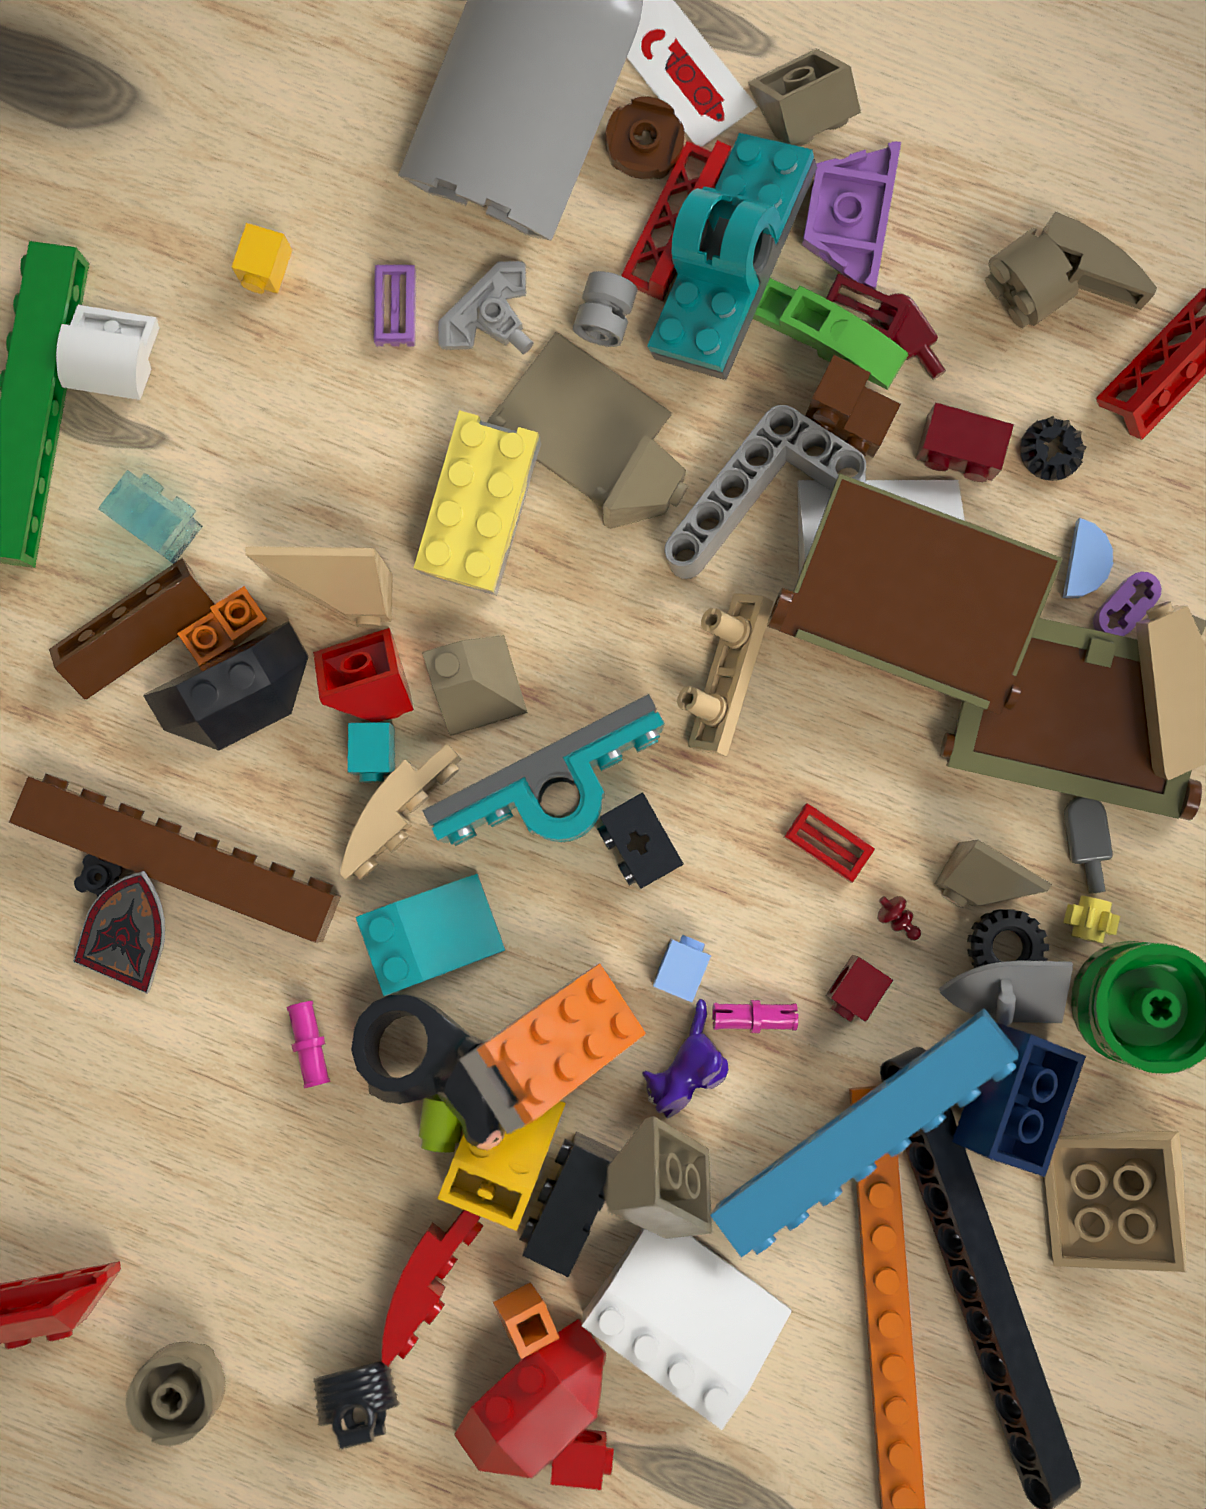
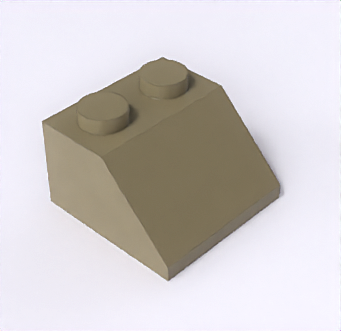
(806, 97)

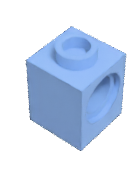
(682, 968)

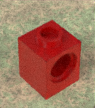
(583, 1462)

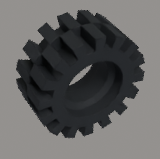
(1001, 920)

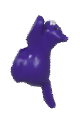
(694, 1067)

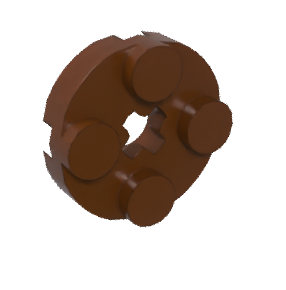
(648, 160)

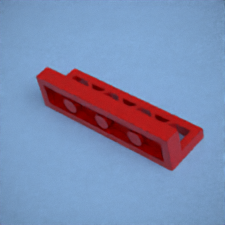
(665, 270)
(1161, 388)

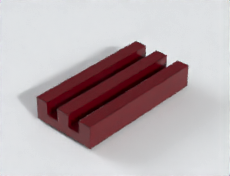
(894, 322)

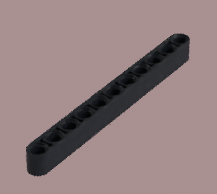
(991, 1309)

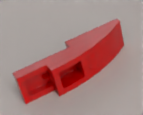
(417, 1290)

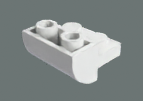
(106, 352)

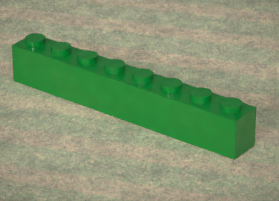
(32, 394)

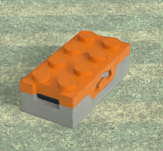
(552, 1048)

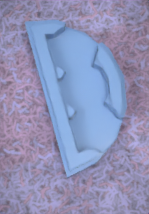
(1089, 560)

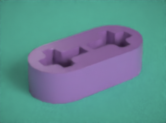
(1120, 600)

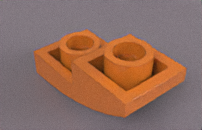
(224, 628)

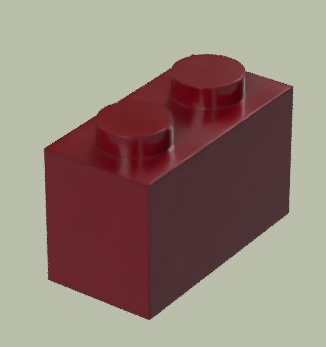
(964, 443)

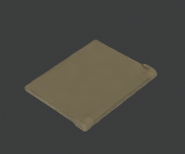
(583, 417)

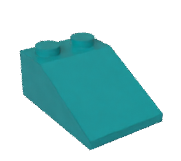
(430, 934)

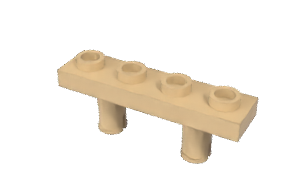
(730, 673)

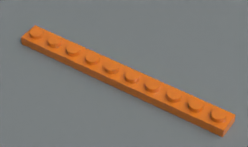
(889, 1333)

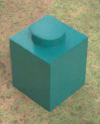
(371, 751)

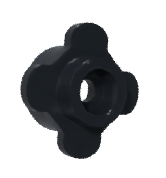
(93, 865)

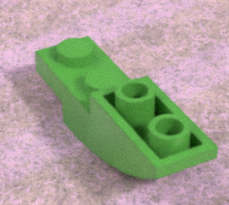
(830, 330)

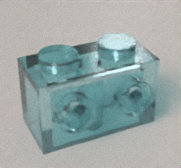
(150, 516)

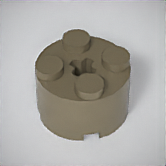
(1031, 278)
(162, 1412)

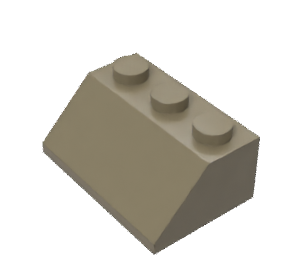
(661, 1182)

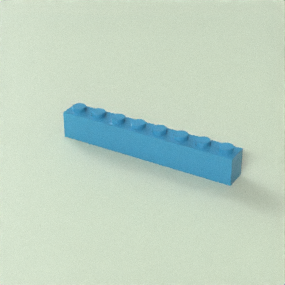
(864, 1133)

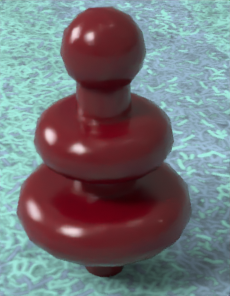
(900, 919)

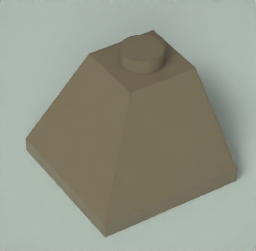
(645, 486)
(474, 683)
(985, 876)

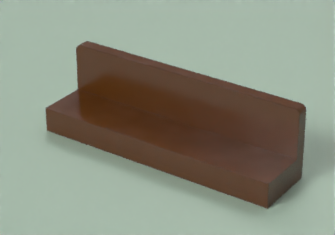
(131, 630)

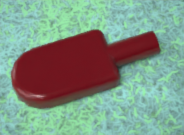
(916, 336)

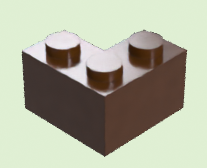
(850, 408)

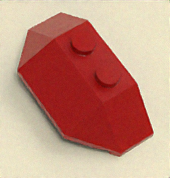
(51, 1303)
(536, 1406)

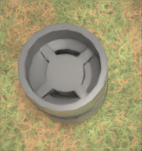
(604, 311)

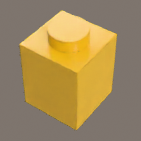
(261, 259)

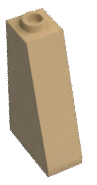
(1173, 688)

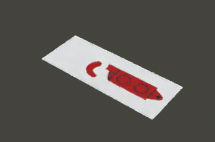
(686, 72)

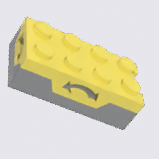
(477, 504)

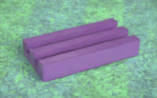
(395, 338)

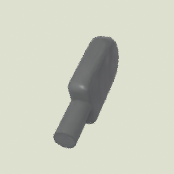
(1088, 838)

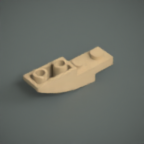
(382, 821)

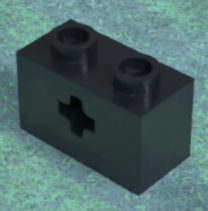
(639, 817)

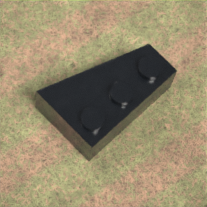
(568, 1204)

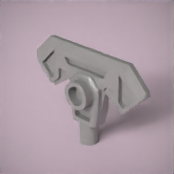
(488, 310)

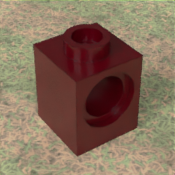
(858, 989)

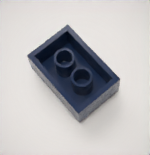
(1025, 1111)

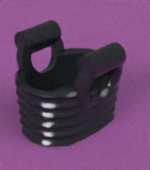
(363, 1387)

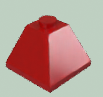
(364, 677)

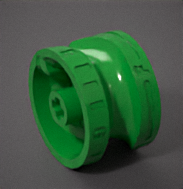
(1143, 1005)

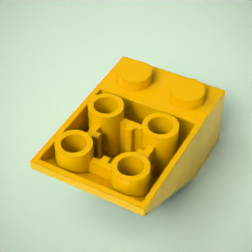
(501, 1179)

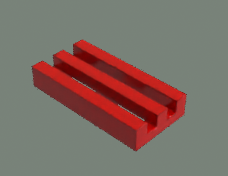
(799, 823)

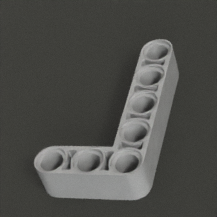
(755, 479)

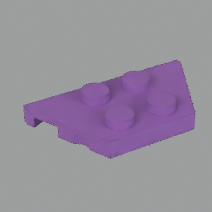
(852, 211)

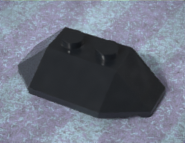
(234, 691)

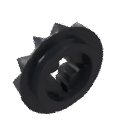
(1034, 451)

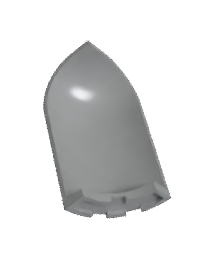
(520, 105)

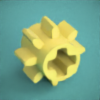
(1091, 919)

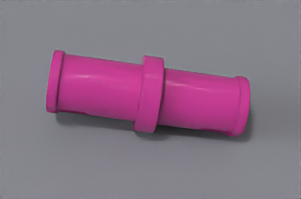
(755, 1016)
(308, 1044)

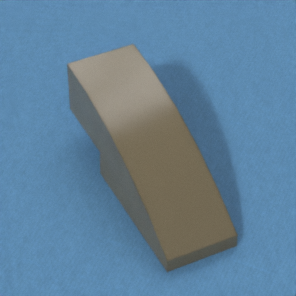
(1100, 263)

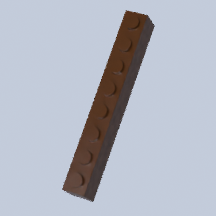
(175, 858)

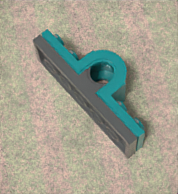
(727, 252)
(563, 761)

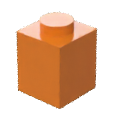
(526, 1320)

